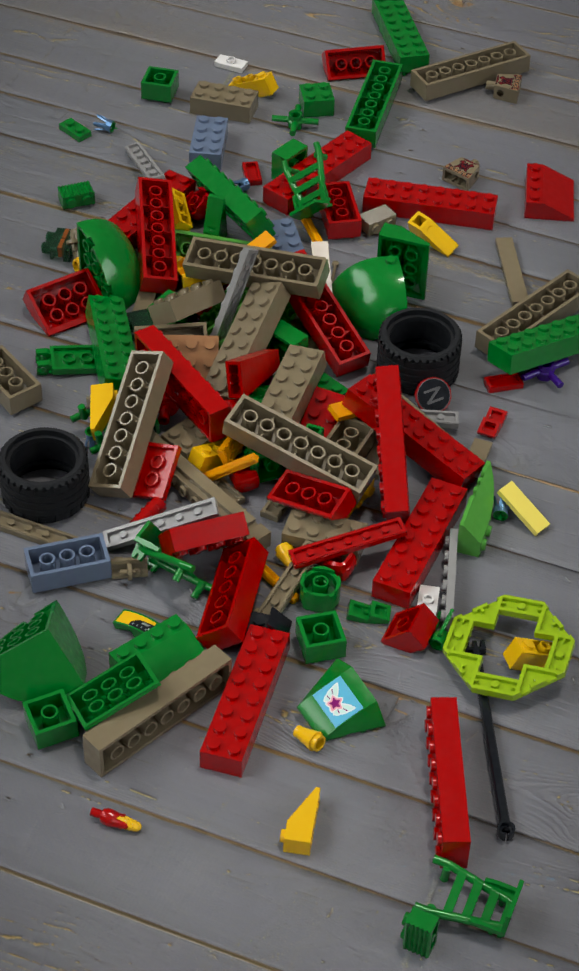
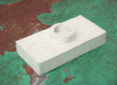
(230, 63)
(429, 596)

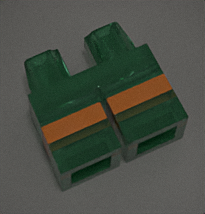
(56, 244)

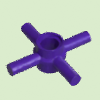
(546, 372)

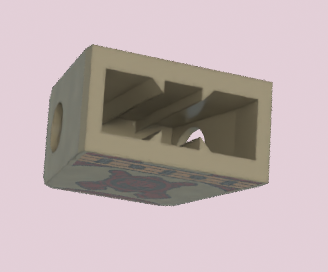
(506, 87)
(461, 173)

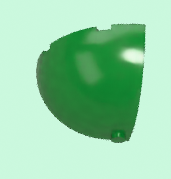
(109, 258)
(371, 293)
(41, 656)

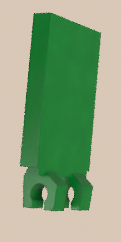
(65, 360)

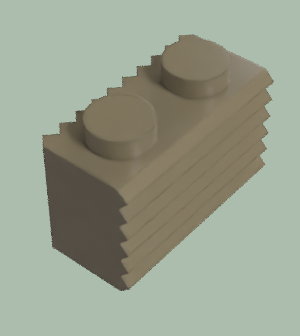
(375, 218)

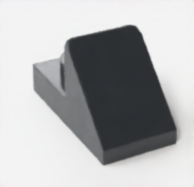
(274, 620)

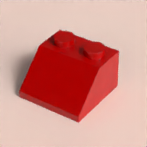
(411, 629)

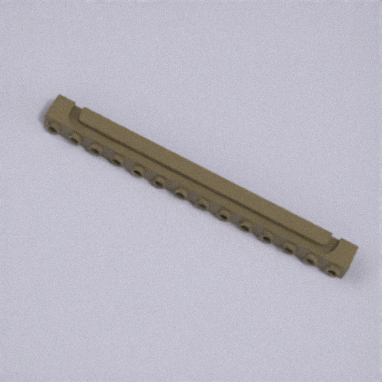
(198, 487)

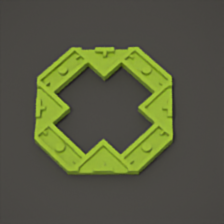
(531, 677)

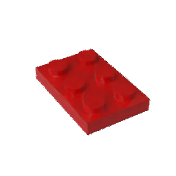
(317, 410)
(157, 471)

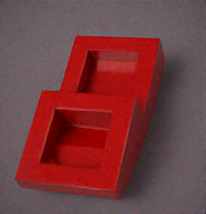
(492, 422)

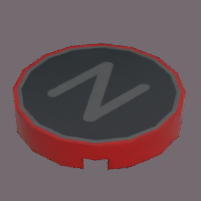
(433, 394)

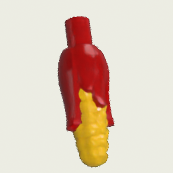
(115, 819)

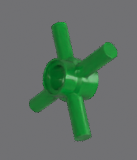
(295, 120)

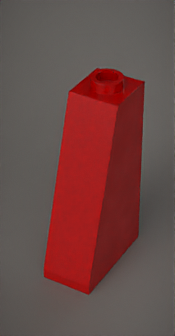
(250, 371)

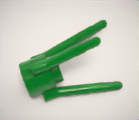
(439, 636)

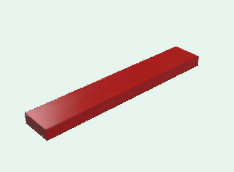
(347, 543)

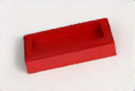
(252, 172)
(503, 382)

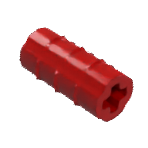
(152, 508)

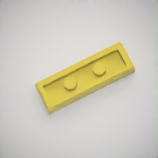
(523, 508)

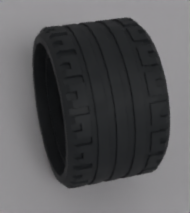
(425, 330)
(44, 450)

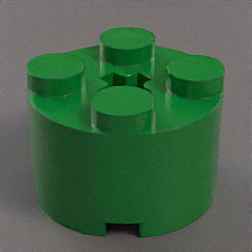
(320, 589)

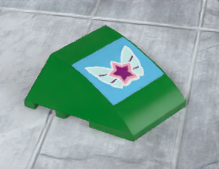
(341, 704)

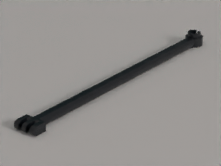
(505, 824)

